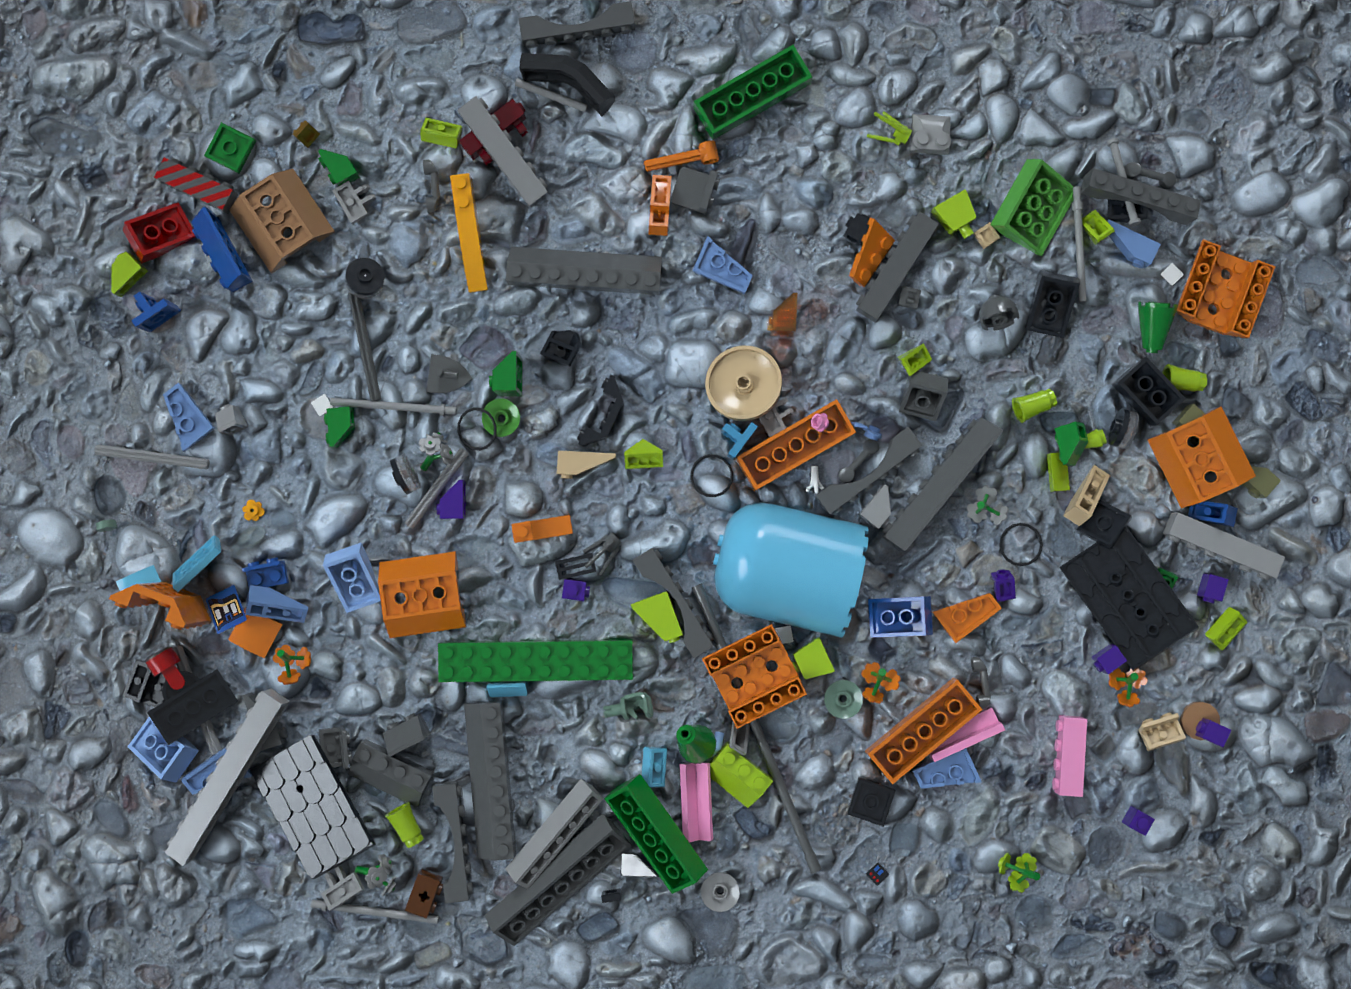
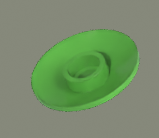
(501, 407)

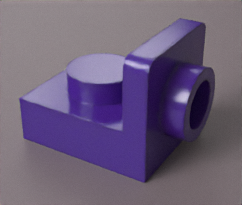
(1003, 585)
(575, 590)

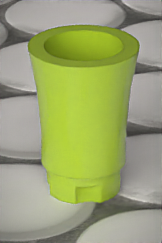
(1185, 379)
(1033, 404)
(405, 824)

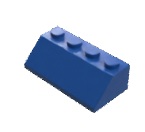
(221, 250)

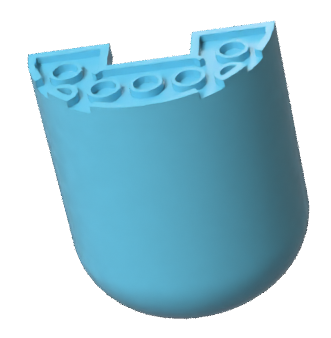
(791, 567)

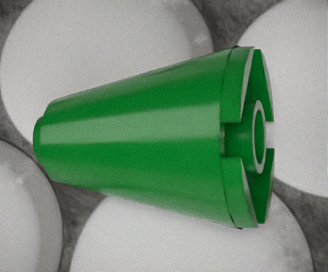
(1155, 324)
(696, 743)

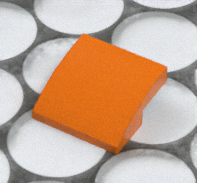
(255, 634)

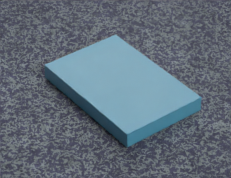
(196, 563)

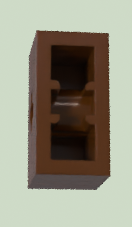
(417, 902)

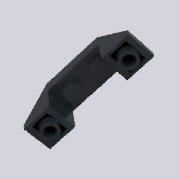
(591, 436)

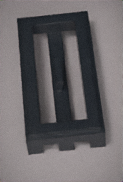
(559, 569)

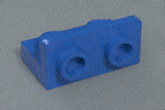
(267, 574)

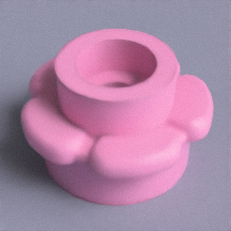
(820, 422)

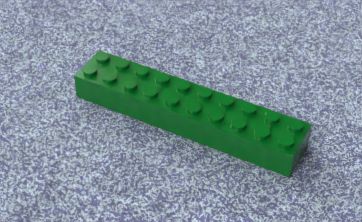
(535, 660)

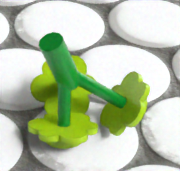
(1024, 865)

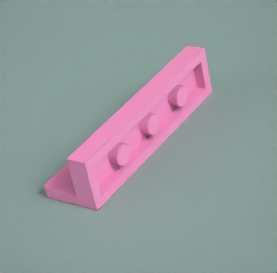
(976, 730)
(696, 801)

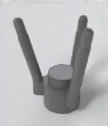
(610, 543)

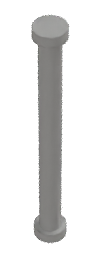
(1113, 144)

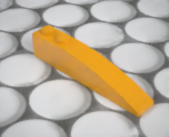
(469, 232)

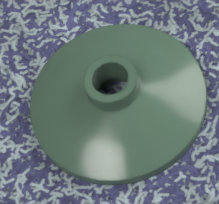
(850, 706)

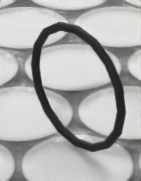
(494, 424)
(711, 495)
(1001, 547)

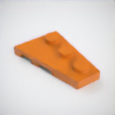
(874, 248)
(967, 615)

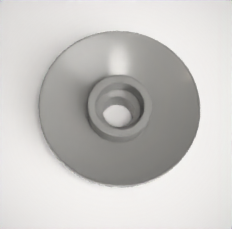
(720, 901)

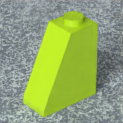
(660, 616)

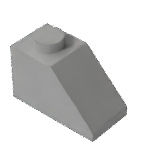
(230, 420)
(877, 509)

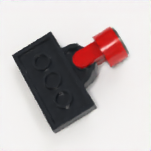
(186, 697)

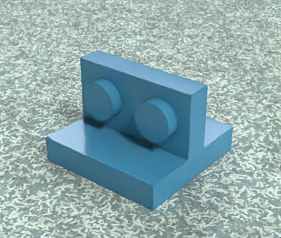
(733, 433)

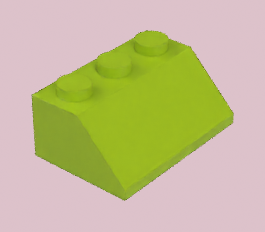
(739, 775)

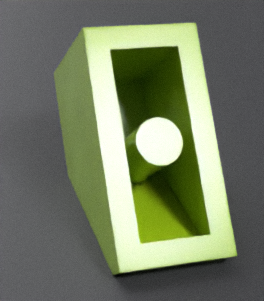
(125, 273)

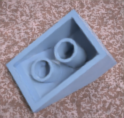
(352, 577)
(163, 759)

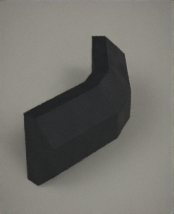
(568, 71)

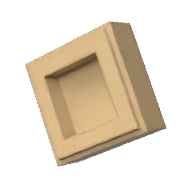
(986, 235)

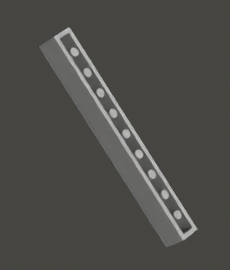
(227, 776)

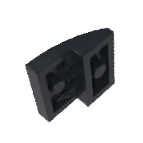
(143, 685)

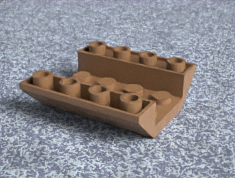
(290, 208)

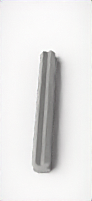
(436, 488)

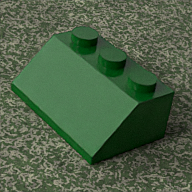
(508, 376)

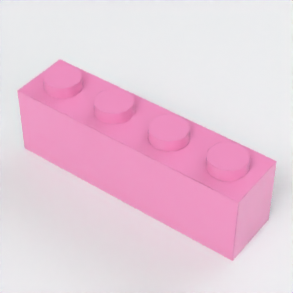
(1070, 756)

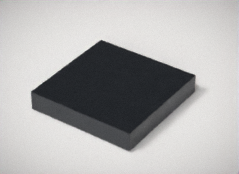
(1105, 524)
(870, 801)

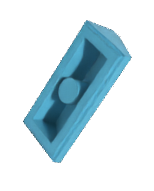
(507, 689)
(654, 766)

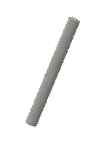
(551, 95)

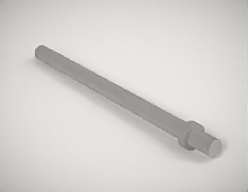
(442, 409)
(376, 912)

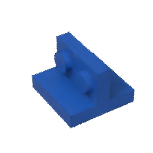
(153, 313)

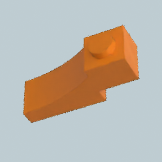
(660, 205)
(542, 528)

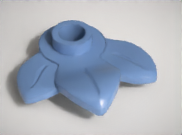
(871, 432)

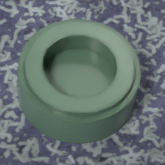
(106, 525)

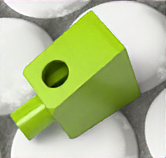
(956, 214)
(812, 659)

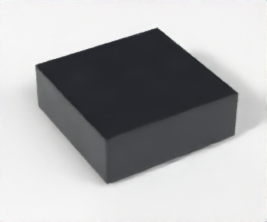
(611, 895)

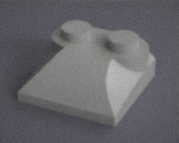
(930, 134)

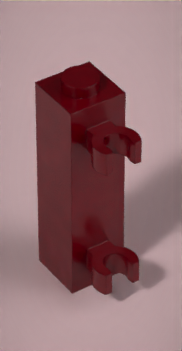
(510, 117)

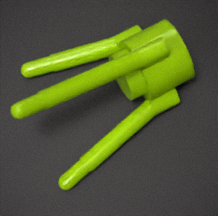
(901, 131)

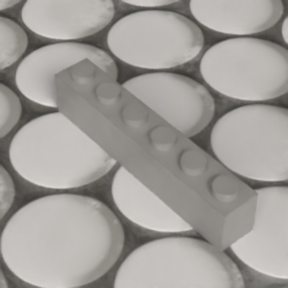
(502, 151)
(1223, 545)
(554, 834)

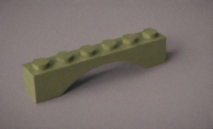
(1258, 486)

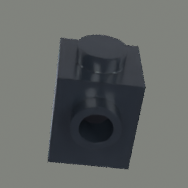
(856, 228)

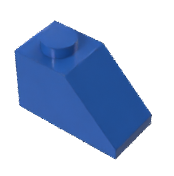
(1214, 513)

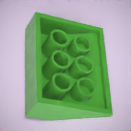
(1034, 206)

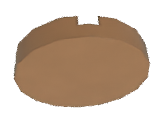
(1193, 714)

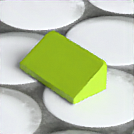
(440, 133)
(1057, 473)
(1226, 628)

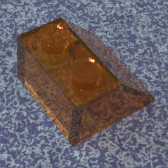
(783, 318)

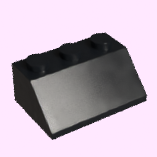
(1148, 391)

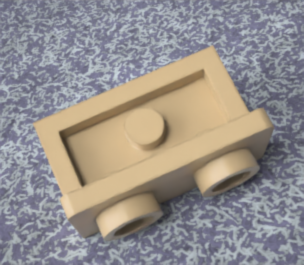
(1161, 731)

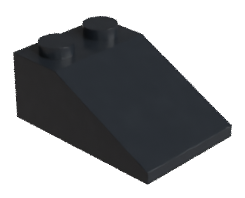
(1052, 303)

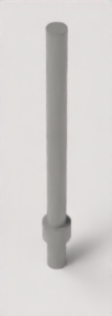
(1077, 207)

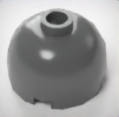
(998, 312)

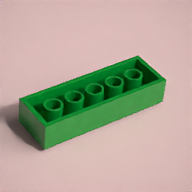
(752, 92)
(656, 834)

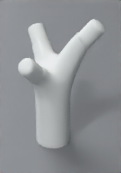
(815, 482)

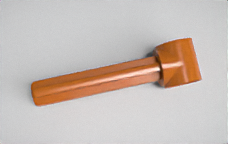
(706, 153)

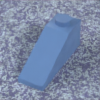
(1134, 245)
(272, 604)

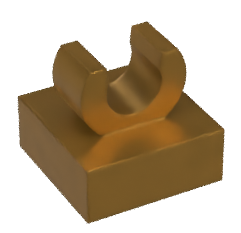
(306, 133)

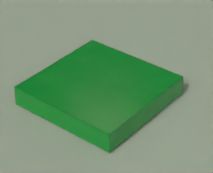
(230, 148)

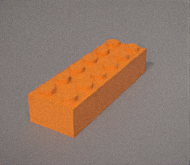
(794, 446)
(923, 730)

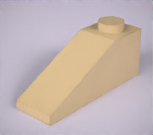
(576, 463)
(1087, 496)

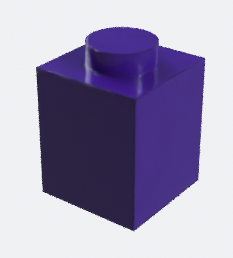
(1212, 588)
(1108, 659)
(1212, 732)
(1138, 820)

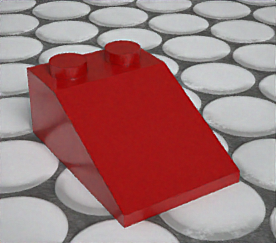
(158, 232)

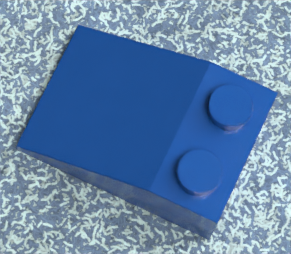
(900, 616)

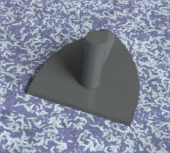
(446, 375)

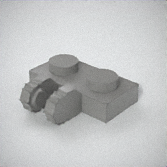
(350, 201)
(773, 421)
(343, 890)

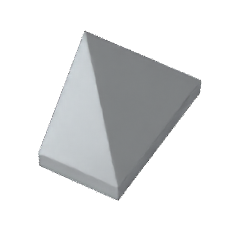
(739, 738)

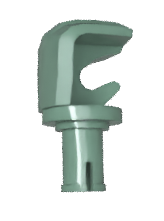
(629, 705)

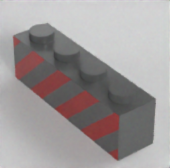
(196, 185)

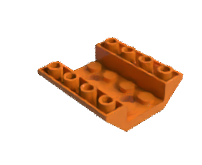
(1234, 298)
(1216, 452)
(417, 581)
(186, 607)
(761, 688)

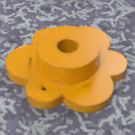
(258, 510)

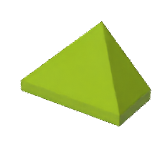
(1096, 227)
(915, 359)
(643, 456)

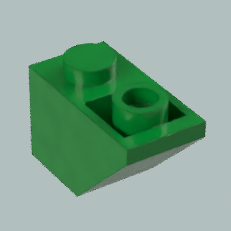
(339, 166)
(340, 424)
(1071, 441)

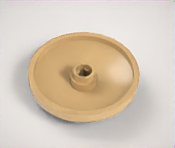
(743, 383)

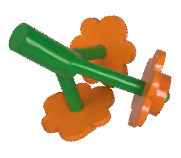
(286, 657)
(874, 674)
(1134, 678)

